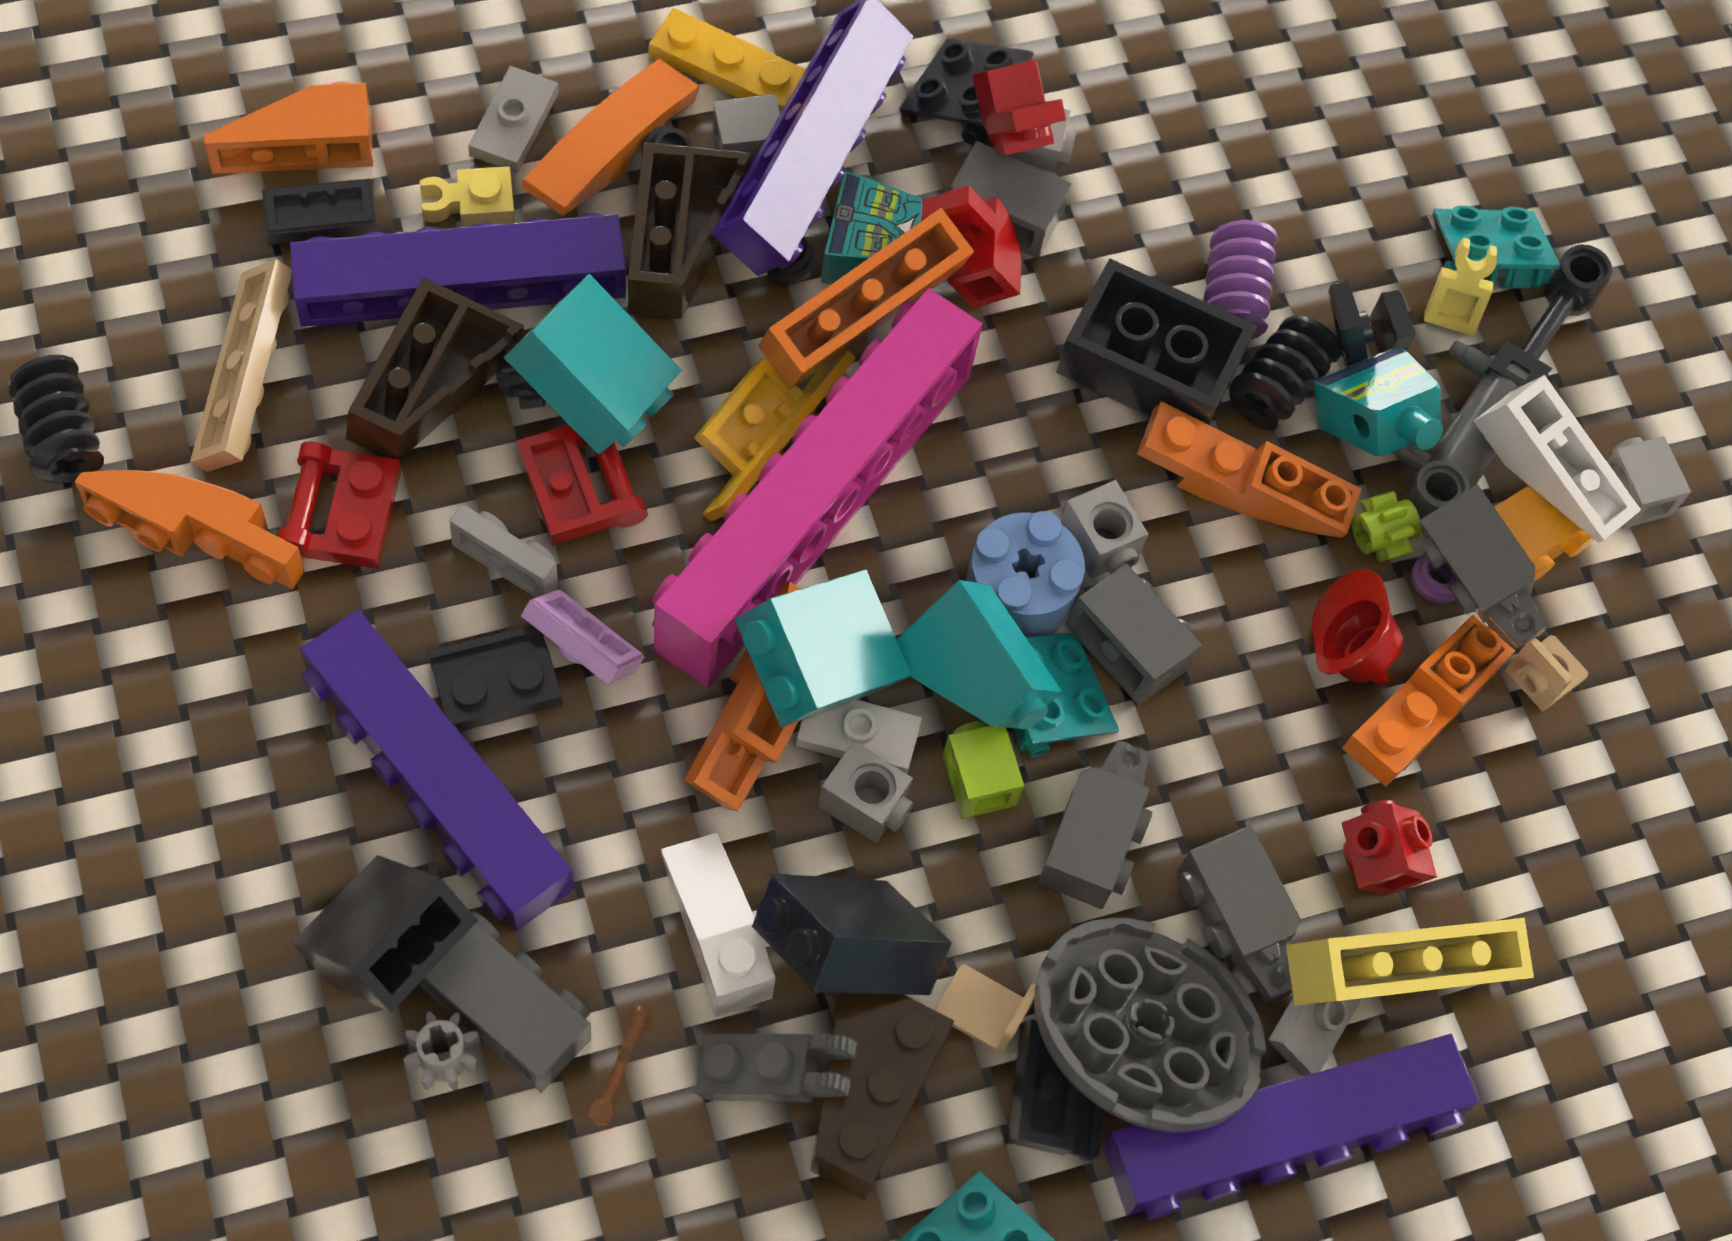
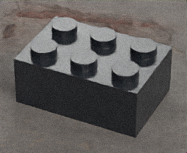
(1154, 345)

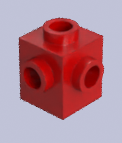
(1388, 848)

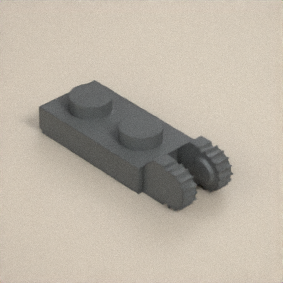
(771, 1067)

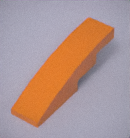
(608, 136)

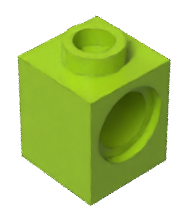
(982, 769)

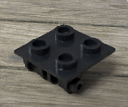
(948, 87)

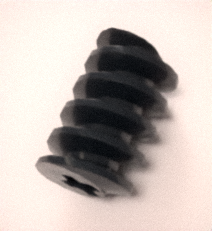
(1284, 371)
(54, 419)

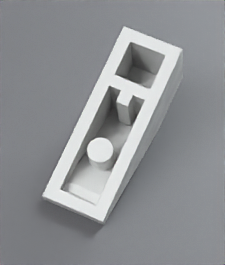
(1556, 458)
(719, 924)

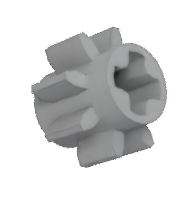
(436, 1032)

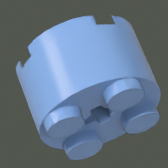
(1031, 568)

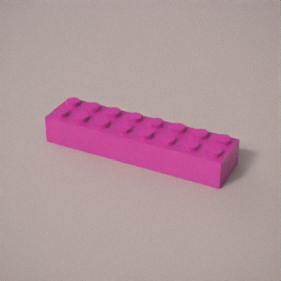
(815, 485)

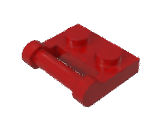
(565, 489)
(358, 509)

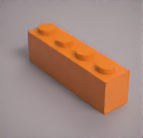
(865, 298)

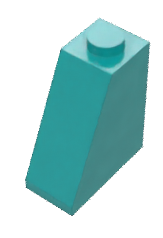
(979, 658)

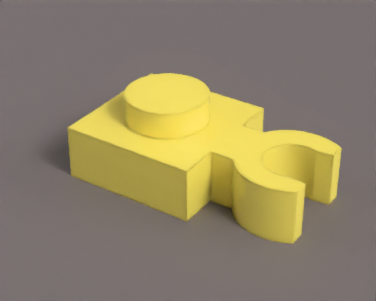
(478, 197)
(1462, 294)

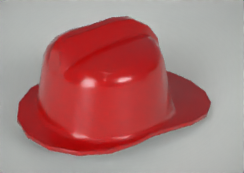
(1356, 629)

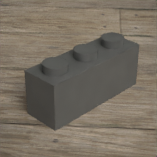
(510, 1005)

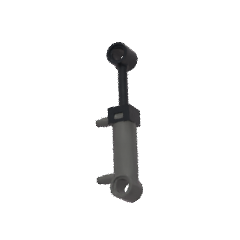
(1463, 450)

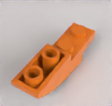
(1252, 481)
(180, 510)
(1428, 700)
(741, 738)

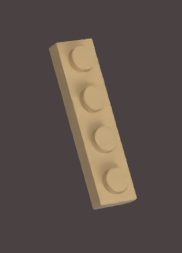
(242, 366)

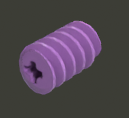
(1242, 270)

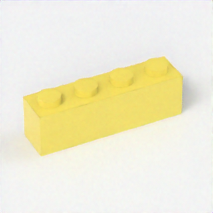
(1408, 961)

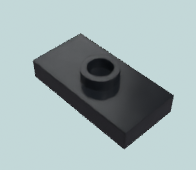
(319, 211)
(1350, 325)

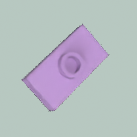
(582, 636)

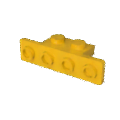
(759, 422)

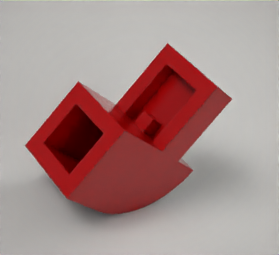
(1016, 107)
(995, 265)

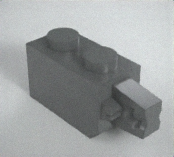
(1485, 563)
(1098, 827)
(1243, 909)

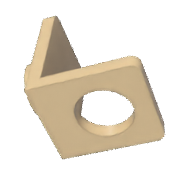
(1542, 675)
(984, 1008)

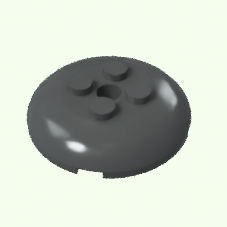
(1148, 1025)

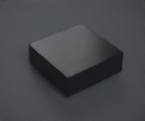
(1391, 322)

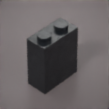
(385, 932)
(850, 935)

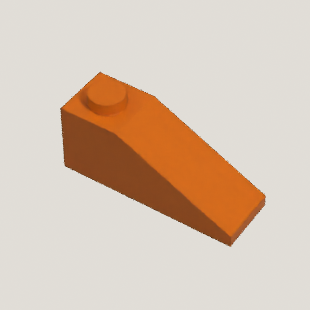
(303, 131)

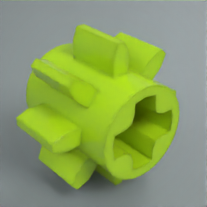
(1386, 526)

